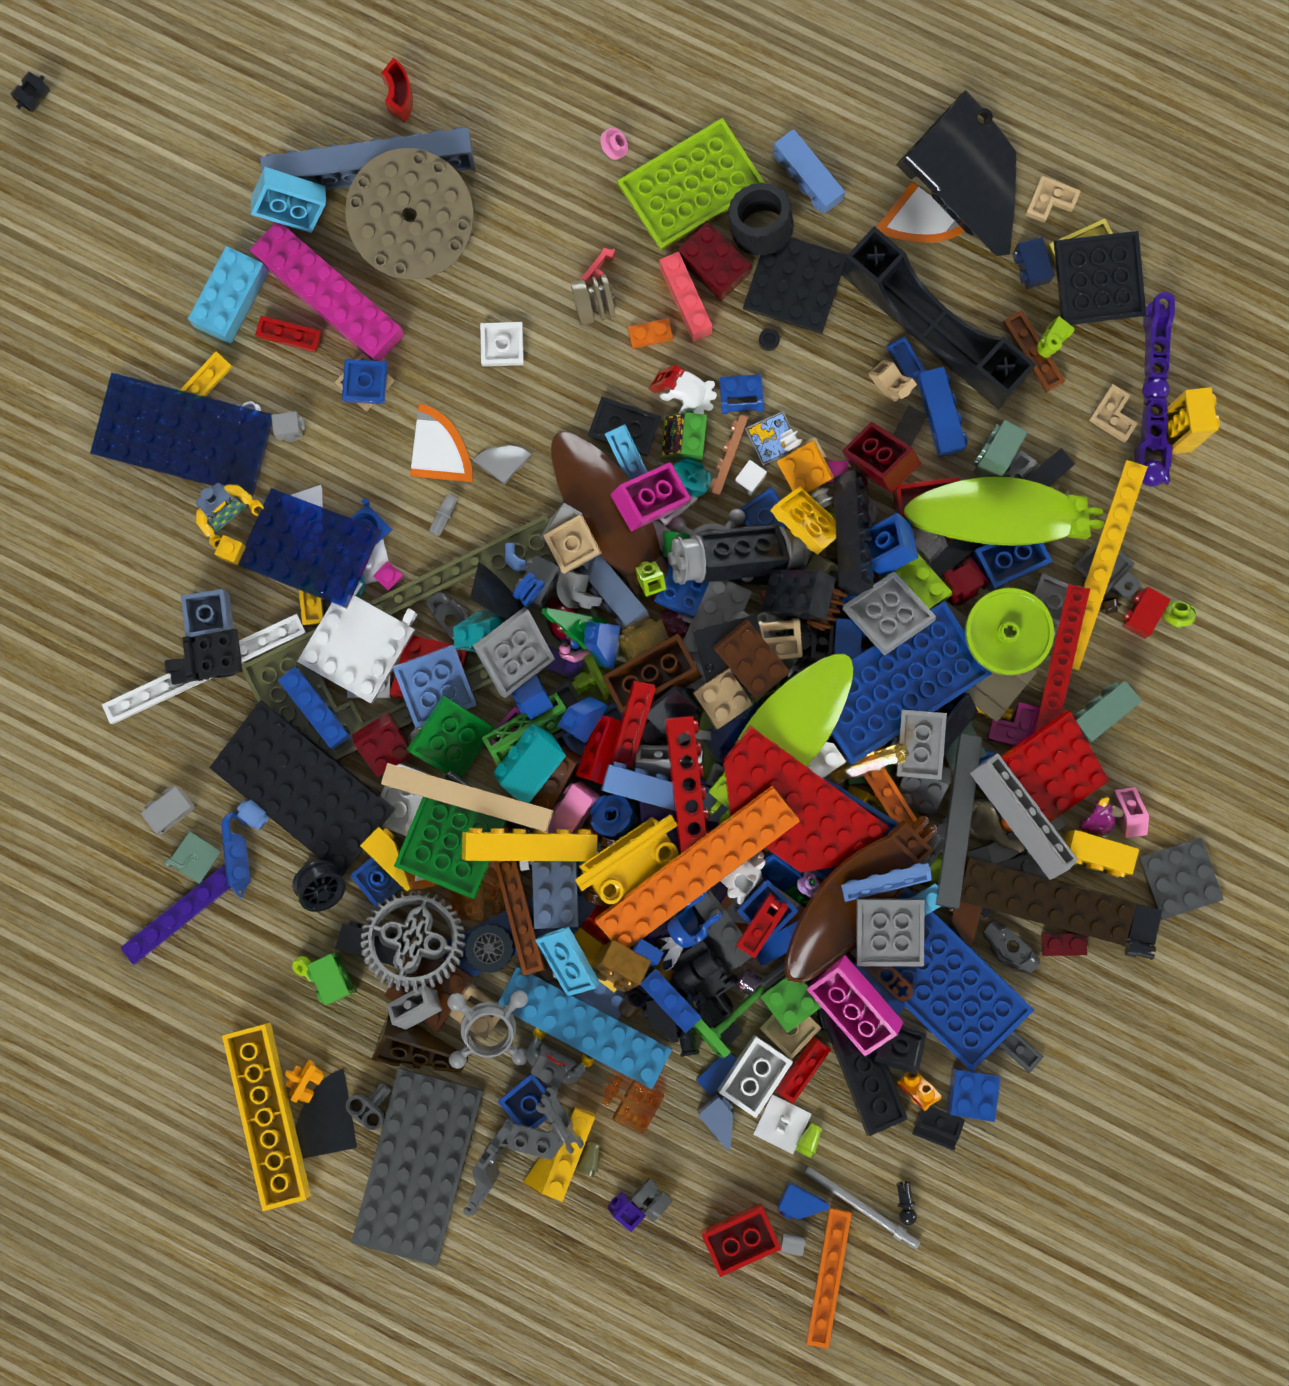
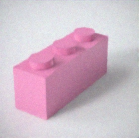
(574, 808)

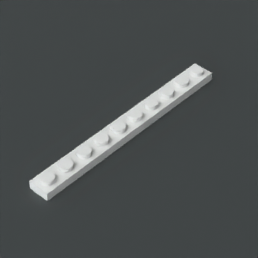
(162, 688)

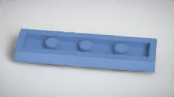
(893, 880)

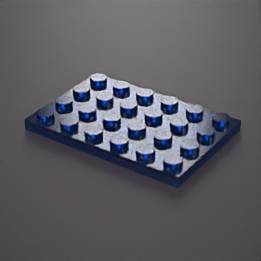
(309, 548)

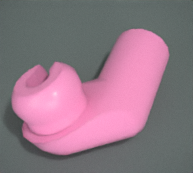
(570, 655)

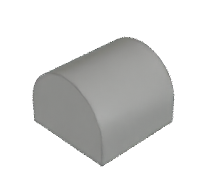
(792, 1244)

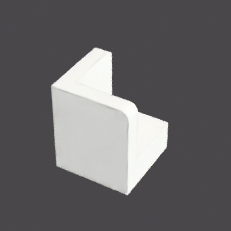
(751, 477)

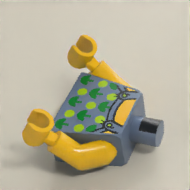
(219, 506)

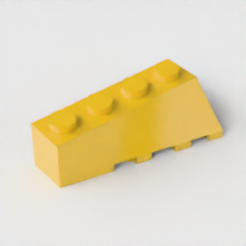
(554, 1175)

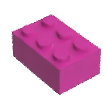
(650, 496)

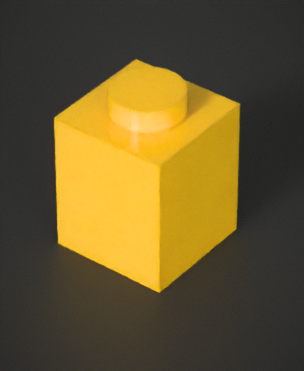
(230, 550)

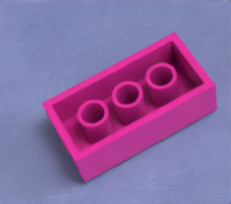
(855, 1006)

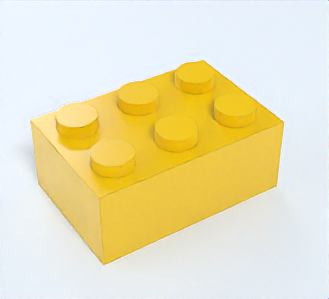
(1101, 853)

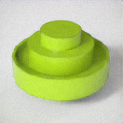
(1179, 614)

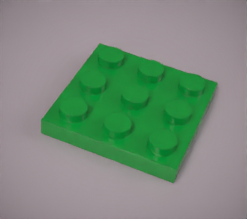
(450, 738)

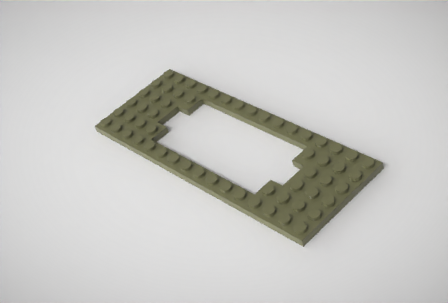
(267, 669)

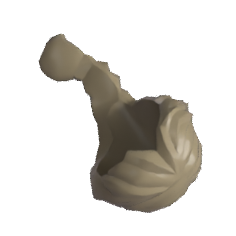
(986, 826)

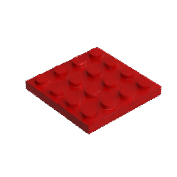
(1056, 766)

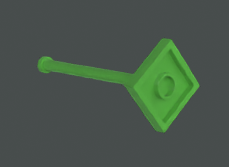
(712, 1035)

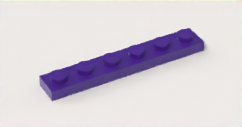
(176, 916)

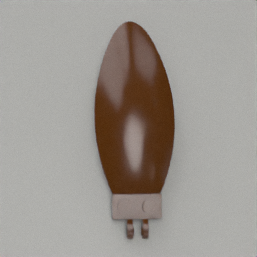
(585, 483)
(828, 922)

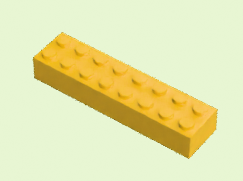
(266, 1116)

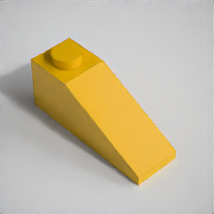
(385, 852)

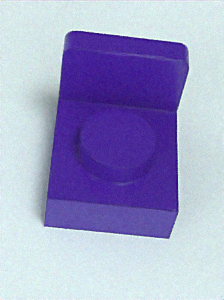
(625, 1211)

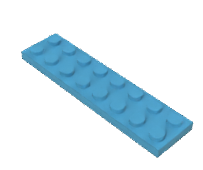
(588, 1029)

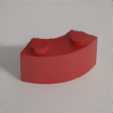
(400, 95)

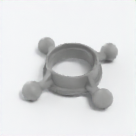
(736, 518)
(457, 1003)

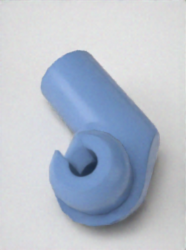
(512, 560)

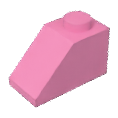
(1135, 815)

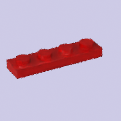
(633, 723)

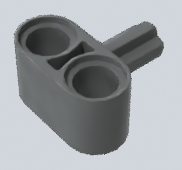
(370, 1105)

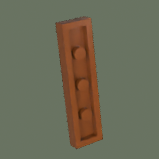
(1027, 341)

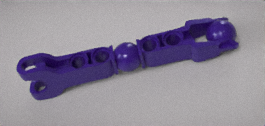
(1156, 390)

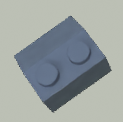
(718, 1117)

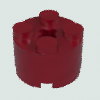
(965, 582)

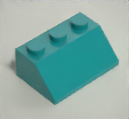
(529, 763)

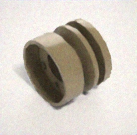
(593, 299)

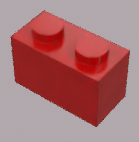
(1146, 612)

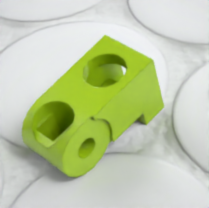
(1053, 337)

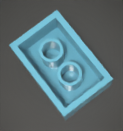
(288, 200)

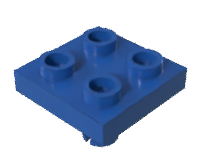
(681, 598)
(375, 882)

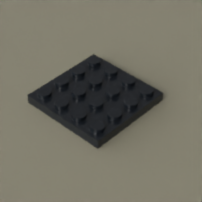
(1100, 278)
(796, 285)

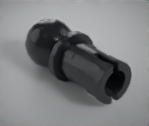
(907, 1215)

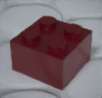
(382, 744)

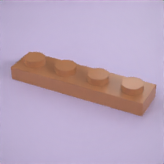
(724, 465)

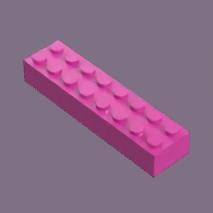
(327, 292)

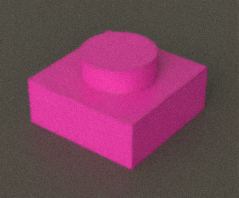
(837, 468)
(388, 576)

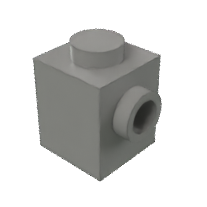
(288, 426)

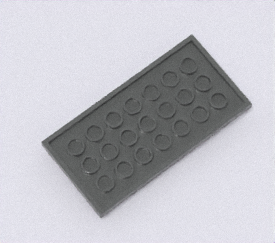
(417, 1166)

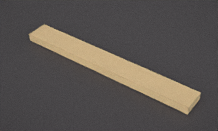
(467, 797)

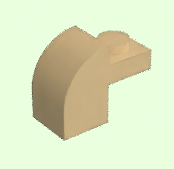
(890, 380)

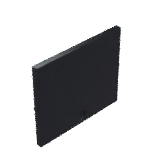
(711, 635)

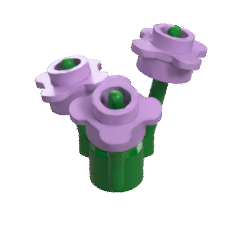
(804, 887)

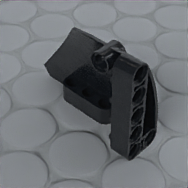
(968, 171)

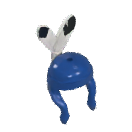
(683, 932)

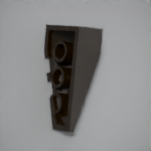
(413, 1047)

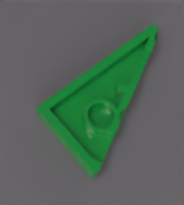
(572, 623)

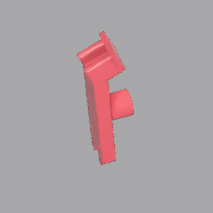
(594, 270)

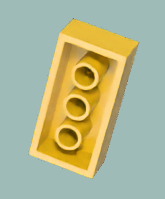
(1191, 419)

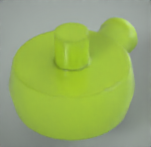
(300, 966)

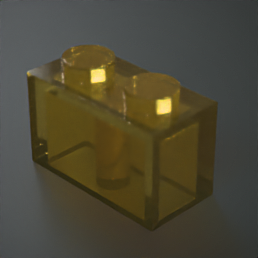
(637, 641)

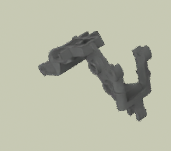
(524, 1140)

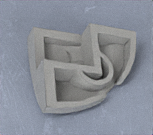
(502, 461)

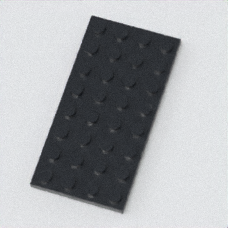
(301, 787)

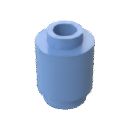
(252, 814)

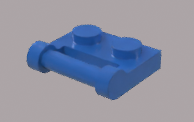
(741, 387)

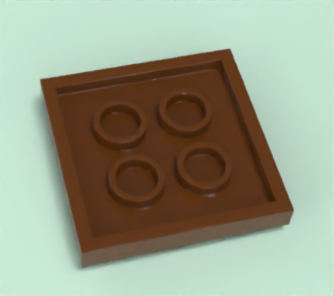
(455, 983)

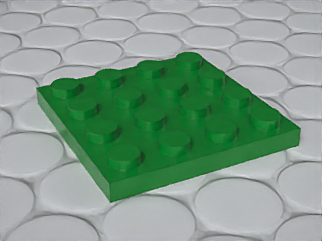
(435, 846)

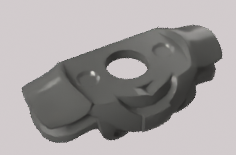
(442, 606)
(998, 936)

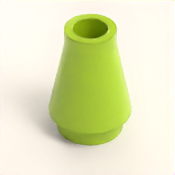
(809, 1141)

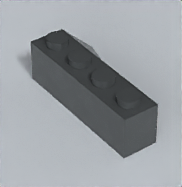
(722, 934)

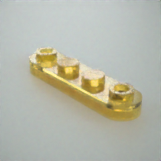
(873, 761)

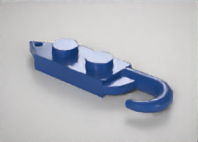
(235, 856)

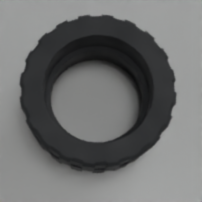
(761, 198)

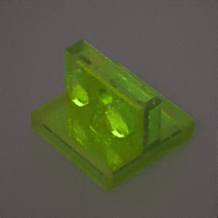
(585, 682)

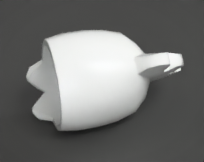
(692, 393)
(744, 878)

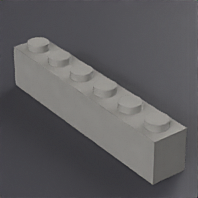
(1024, 816)

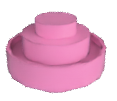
(614, 143)

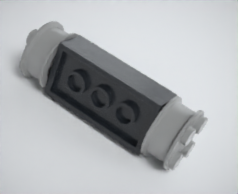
(736, 554)

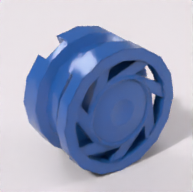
(528, 589)

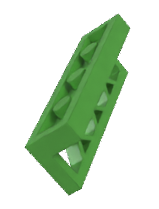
(546, 720)

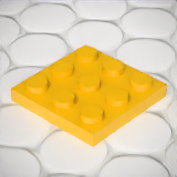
(806, 520)

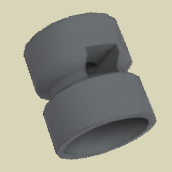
(654, 1207)

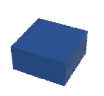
(647, 951)

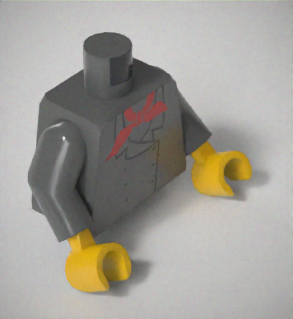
(552, 1065)

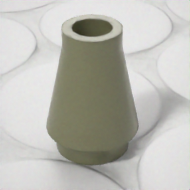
(589, 1160)

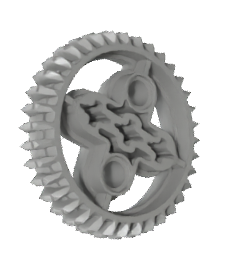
(423, 902)

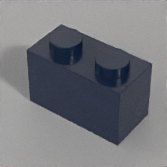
(1033, 263)

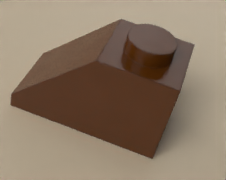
(966, 921)

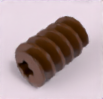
(835, 600)

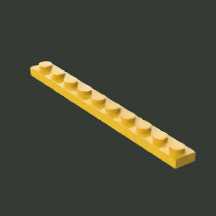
(1108, 549)

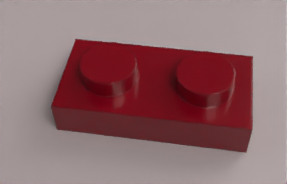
(1063, 944)

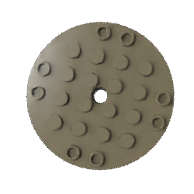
(378, 207)

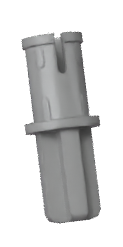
(443, 515)

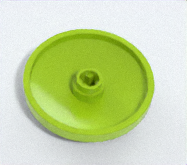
(1009, 631)

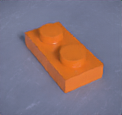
(650, 333)

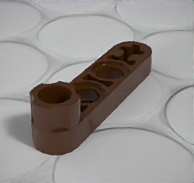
(876, 972)

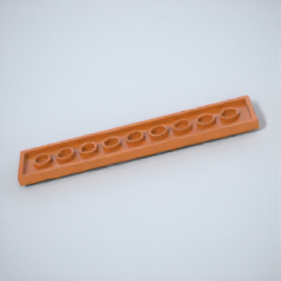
(698, 868)

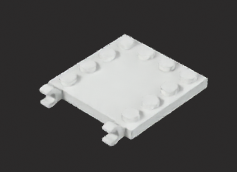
(358, 646)

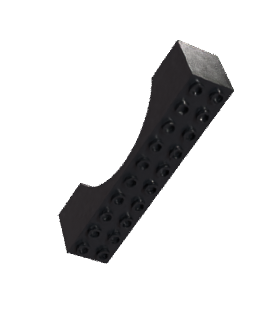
(982, 360)

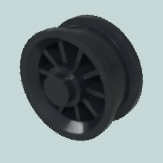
(318, 885)

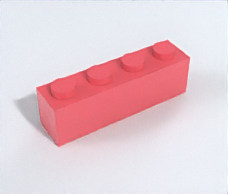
(685, 296)

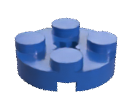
(614, 827)

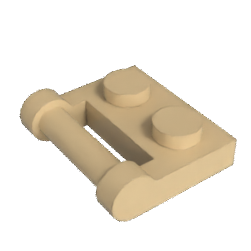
(784, 646)
(483, 1025)

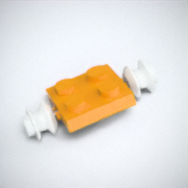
(805, 467)

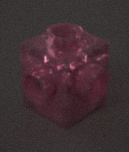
(673, 624)

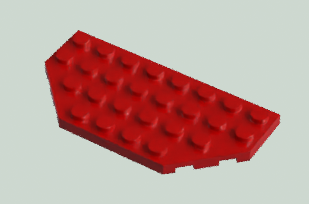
(830, 821)

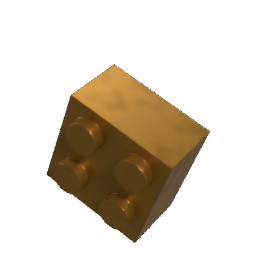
(620, 966)

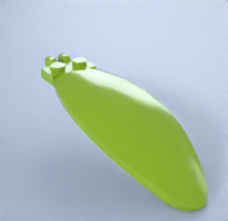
(1002, 512)
(799, 715)

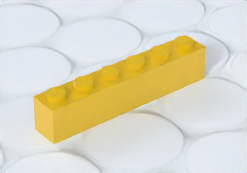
(528, 846)

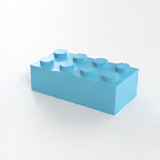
(228, 295)

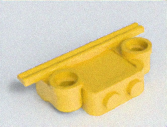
(629, 860)

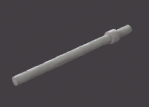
(897, 1230)

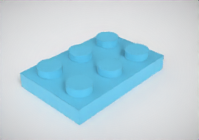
(568, 961)

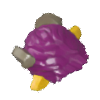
(1102, 819)

